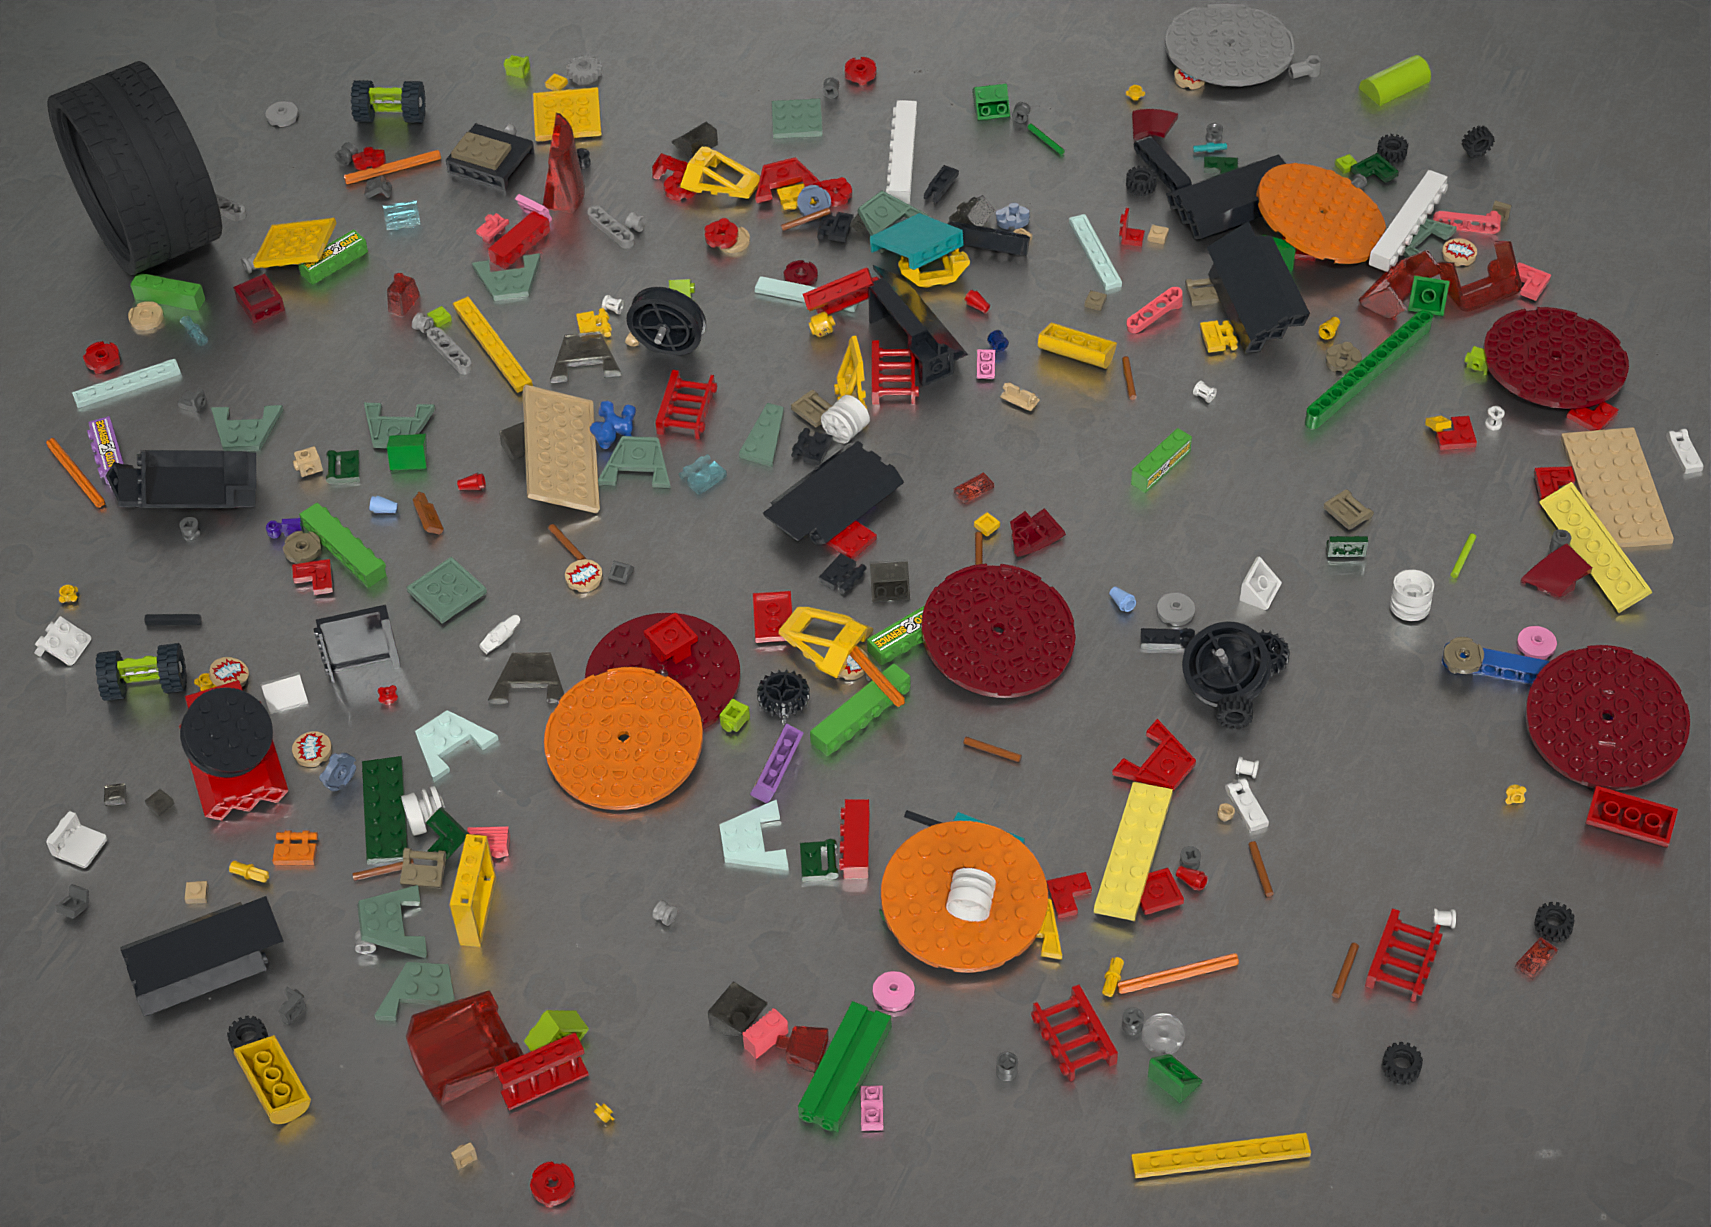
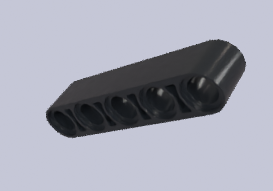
(1161, 163)
(993, 238)

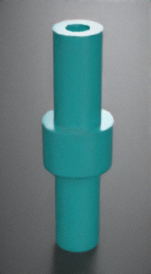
(1210, 147)

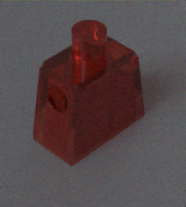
(402, 294)
(805, 1046)

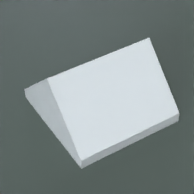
(1259, 585)
(284, 693)

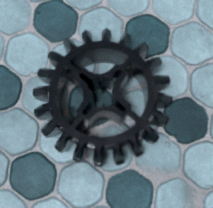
(1277, 645)
(783, 693)

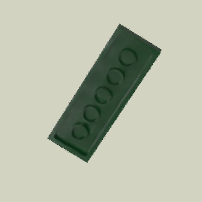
(384, 809)

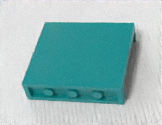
(918, 239)

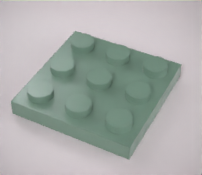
(797, 118)
(446, 590)

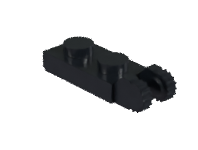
(941, 183)
(1166, 638)

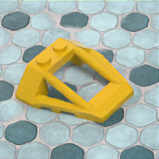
(707, 157)
(953, 269)
(851, 372)
(839, 649)

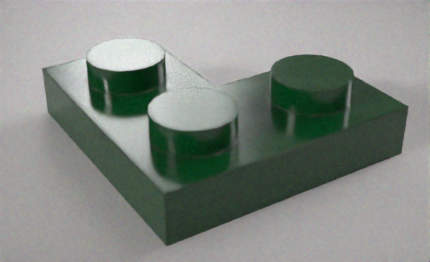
(1219, 164)
(1375, 165)
(450, 831)

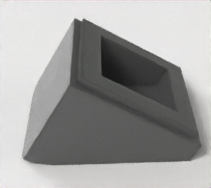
(620, 571)

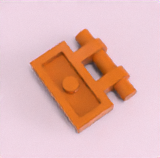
(295, 853)

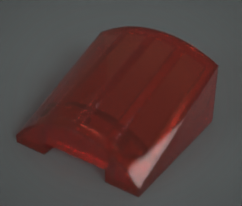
(564, 178)
(459, 1045)

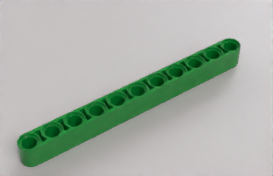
(1368, 369)

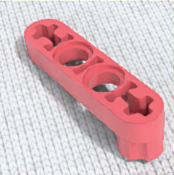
(1492, 221)
(1172, 298)

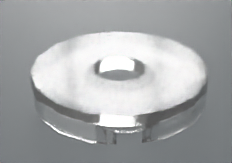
(1166, 1023)

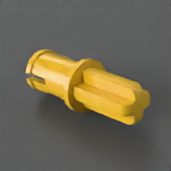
(249, 871)
(1112, 976)

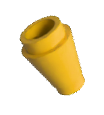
(1328, 329)

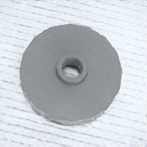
(282, 113)
(1176, 616)

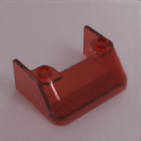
(1500, 284)
(1394, 286)

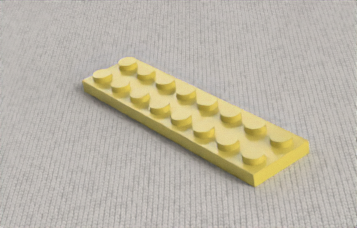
(1597, 547)
(1133, 851)

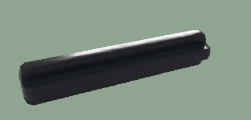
(172, 619)

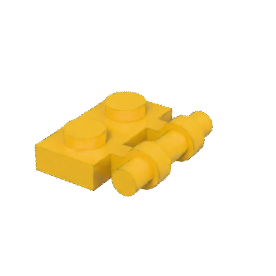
(789, 195)
(587, 322)
(1213, 336)

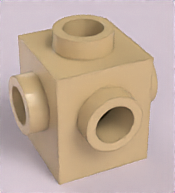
(307, 461)

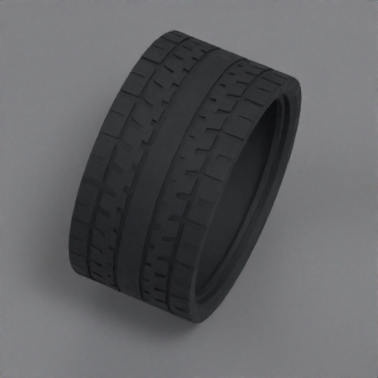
(135, 167)

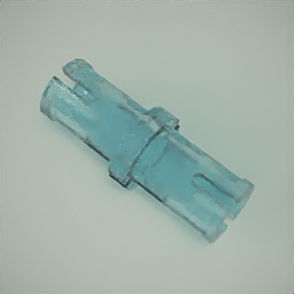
(194, 330)

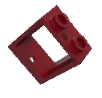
(257, 312)

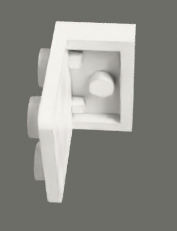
(63, 641)
(75, 842)

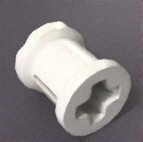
(617, 307)
(1204, 391)
(1490, 420)
(1247, 767)
(1444, 918)

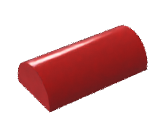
(1631, 816)

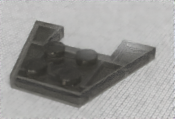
(584, 350)
(528, 671)

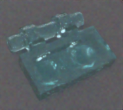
(401, 211)
(706, 477)

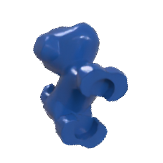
(606, 431)

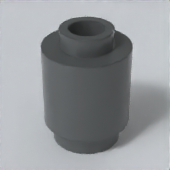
(1559, 538)

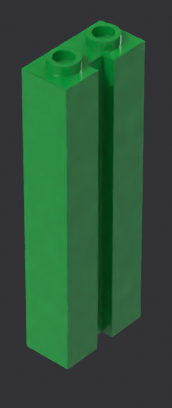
(844, 1067)

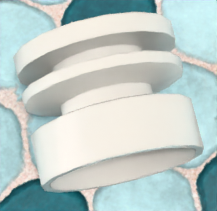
(845, 419)
(1412, 595)
(421, 810)
(971, 894)

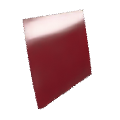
(1152, 122)
(1034, 532)
(1558, 572)

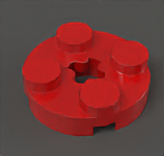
(854, 70)
(368, 158)
(838, 185)
(671, 187)
(715, 229)
(99, 365)
(552, 1195)

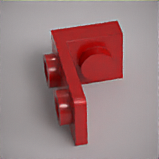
(667, 162)
(1129, 235)

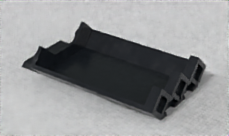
(1222, 199)
(1255, 287)
(834, 494)
(201, 954)

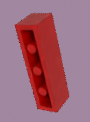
(519, 240)
(856, 839)

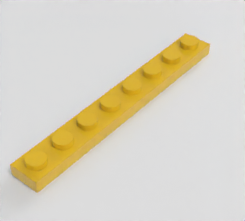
(492, 344)
(1220, 1155)

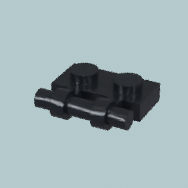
(839, 229)
(817, 448)
(837, 572)

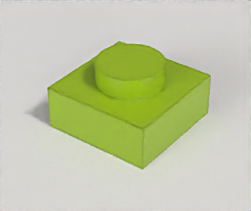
(1344, 163)
(440, 316)

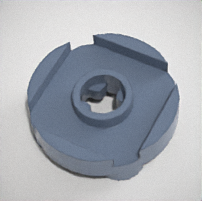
(807, 194)
(1012, 216)
(338, 771)

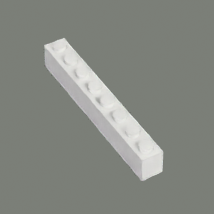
(903, 150)
(1408, 221)

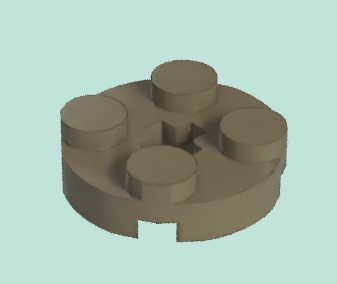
(1339, 351)
(304, 555)
(1463, 665)

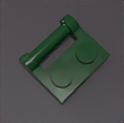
(349, 466)
(811, 860)

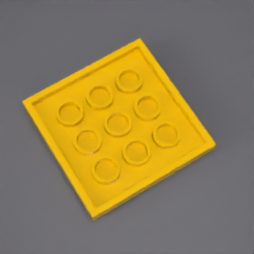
(576, 105)
(294, 243)

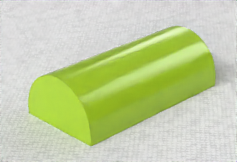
(1396, 80)

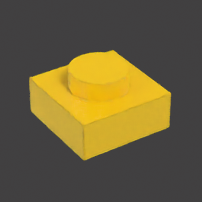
(556, 82)
(1438, 423)
(986, 524)

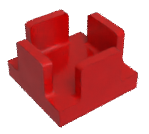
(671, 638)

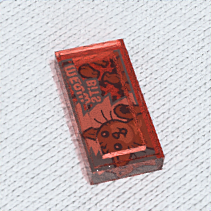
(973, 487)
(1536, 958)

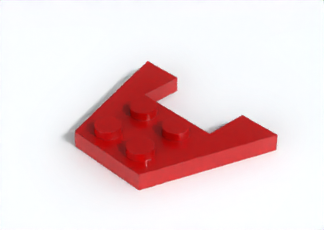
(782, 174)
(1165, 766)

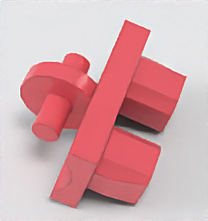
(493, 226)

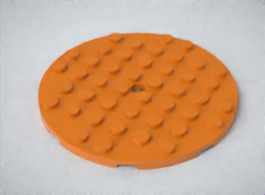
(1293, 202)
(614, 774)
(918, 889)

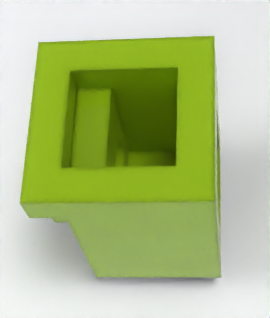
(517, 66)
(1476, 360)
(734, 716)

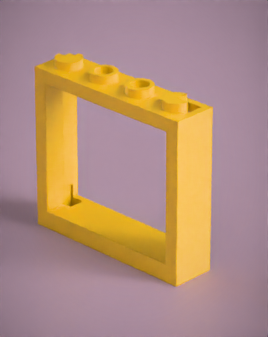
(470, 884)

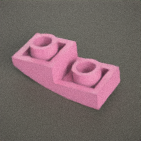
(985, 364)
(871, 1108)

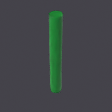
(1046, 139)

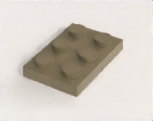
(481, 150)

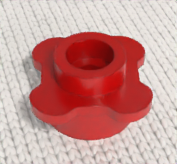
(387, 694)

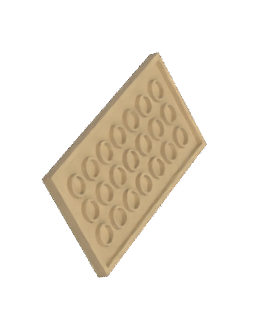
(560, 449)
(1618, 485)

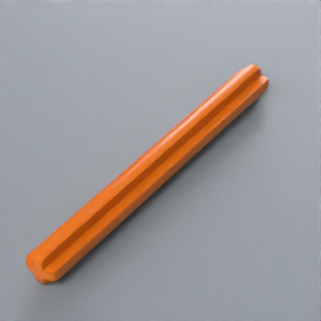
(392, 167)
(75, 472)
(876, 675)
(1177, 973)

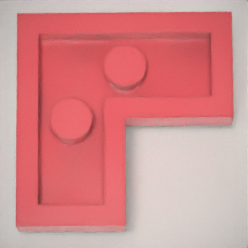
(1534, 280)

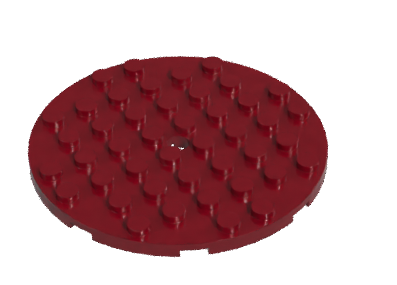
(1588, 364)
(1034, 639)
(707, 675)
(1616, 754)

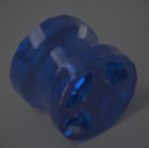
(998, 341)

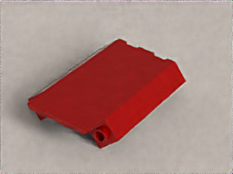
(243, 792)

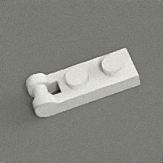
(1684, 451)
(1247, 805)

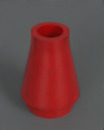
(976, 301)
(472, 482)
(1194, 878)

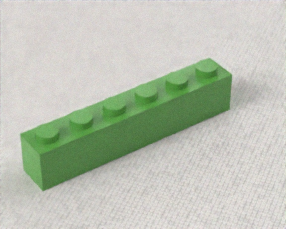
(343, 545)
(857, 712)

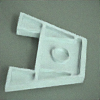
(446, 734)
(744, 841)

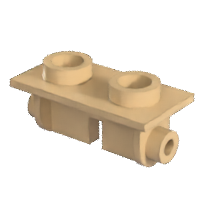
(1020, 398)

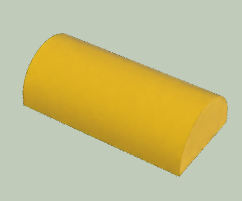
(1077, 345)
(273, 1079)

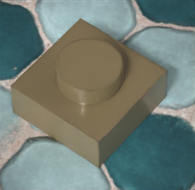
(1502, 209)
(1095, 300)

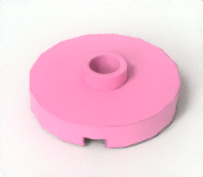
(1530, 647)
(897, 999)

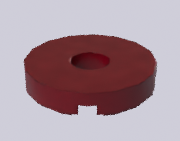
(800, 266)

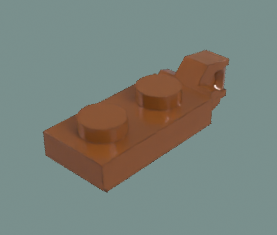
(427, 514)

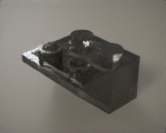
(694, 139)
(974, 212)
(513, 441)
(889, 580)
(735, 1010)

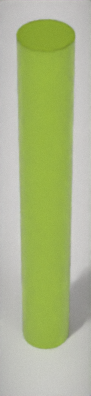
(1463, 555)

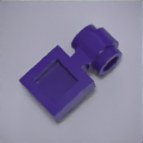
(287, 526)

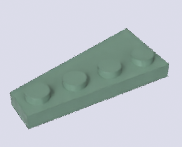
(763, 438)

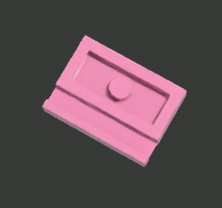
(528, 205)

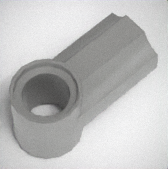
(1310, 67)

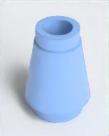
(382, 505)
(1123, 599)

